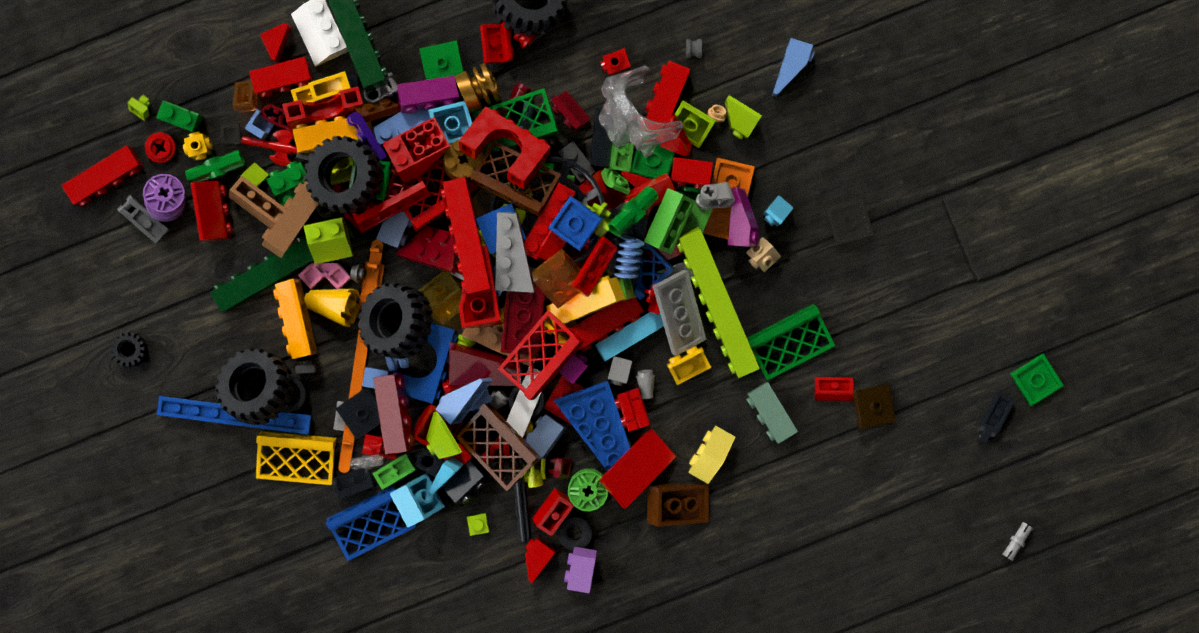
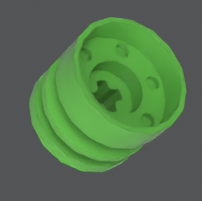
(577, 495)

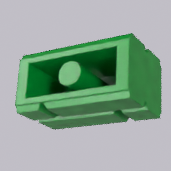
(179, 116)

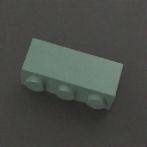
(771, 413)

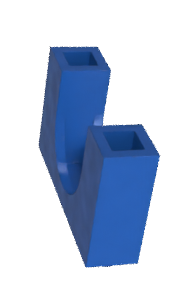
(427, 388)

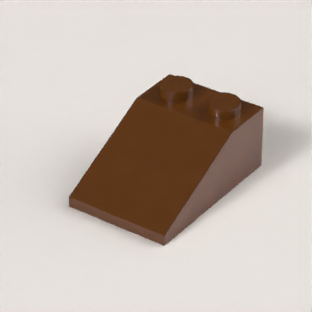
(677, 504)

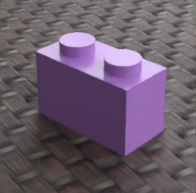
(581, 569)

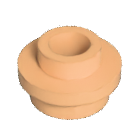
(718, 113)

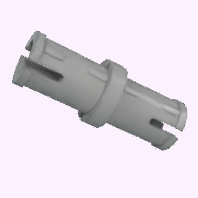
(1017, 541)

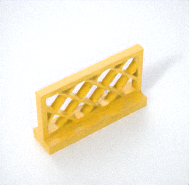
(299, 442)

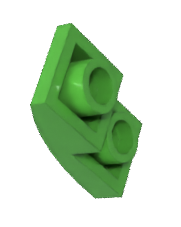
(615, 181)

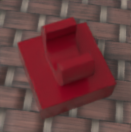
(562, 467)

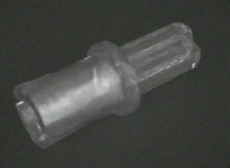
(366, 462)

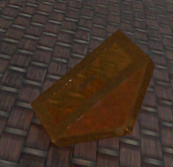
(244, 97)

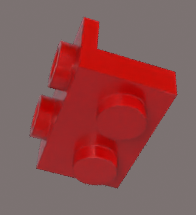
(496, 43)

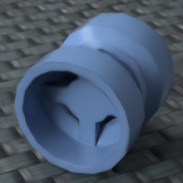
(394, 363)

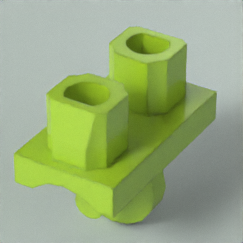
(601, 210)

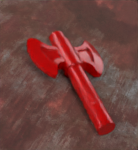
(282, 147)

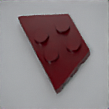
(431, 248)

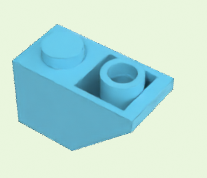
(777, 211)

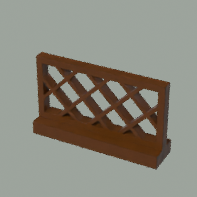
(504, 190)
(509, 434)

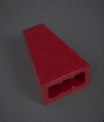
(471, 364)

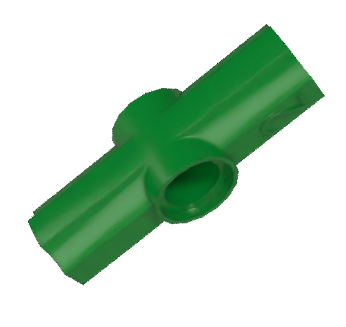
(215, 167)
(633, 211)

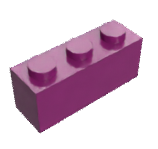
(427, 94)

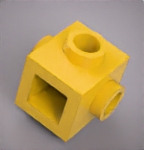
(204, 146)

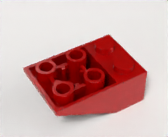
(416, 149)

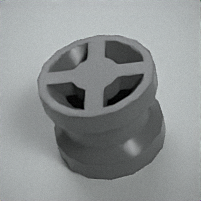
(693, 48)

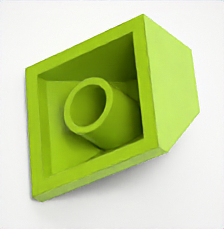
(740, 118)
(440, 439)

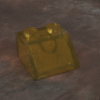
(444, 296)

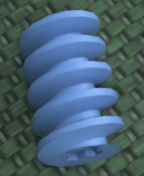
(630, 258)

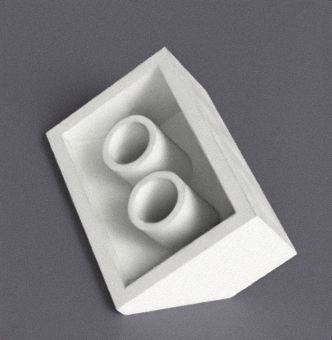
(319, 31)

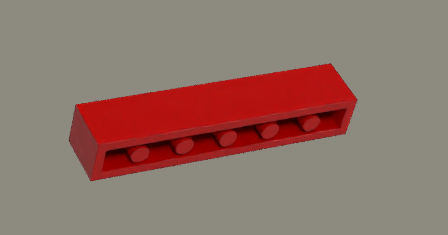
(467, 237)

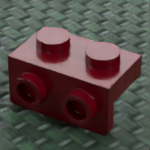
(570, 110)

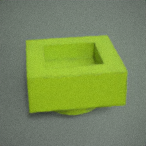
(478, 524)

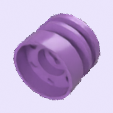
(158, 206)

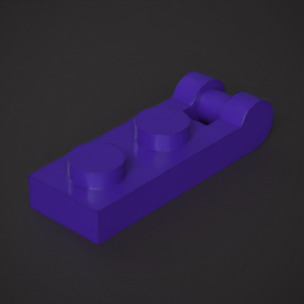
(365, 135)

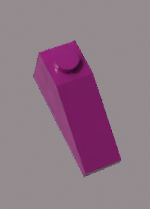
(743, 225)

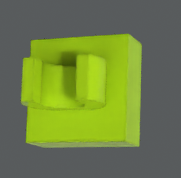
(139, 107)

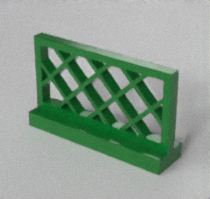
(540, 132)
(785, 326)

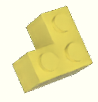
(711, 454)

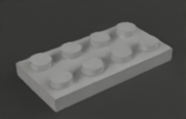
(679, 312)

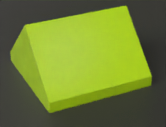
(694, 122)

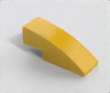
(322, 88)

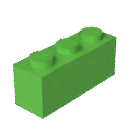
(669, 221)

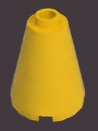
(334, 304)

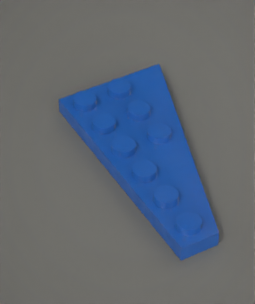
(597, 421)

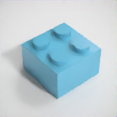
(452, 119)
(415, 501)

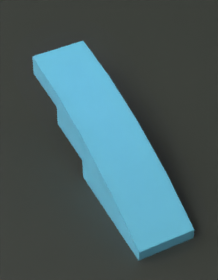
(629, 335)

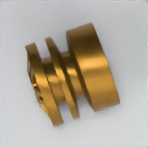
(477, 87)

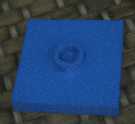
(575, 223)
(488, 226)

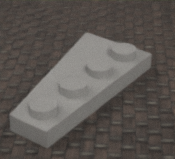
(511, 256)

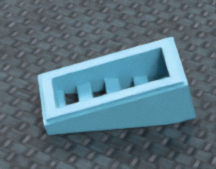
(446, 471)

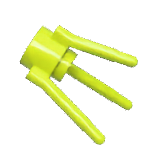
(533, 476)

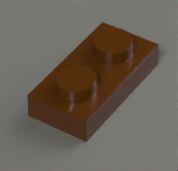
(378, 110)

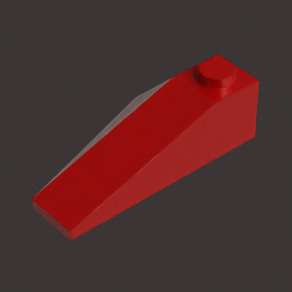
(483, 309)

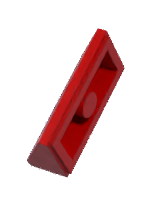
(834, 389)

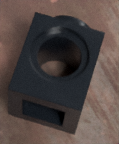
(434, 468)

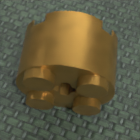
(452, 164)

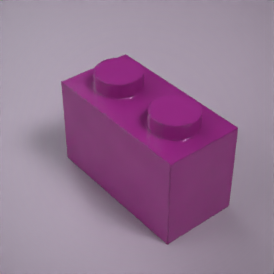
(574, 367)

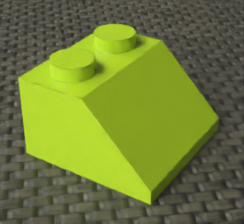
(328, 240)

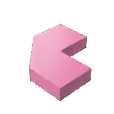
(333, 272)

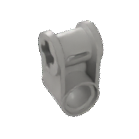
(383, 91)
(715, 196)

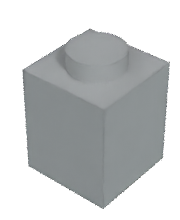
(619, 370)

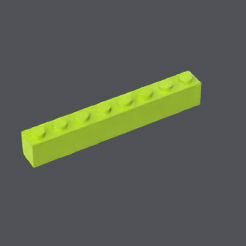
(717, 301)

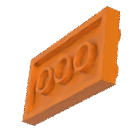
(738, 176)

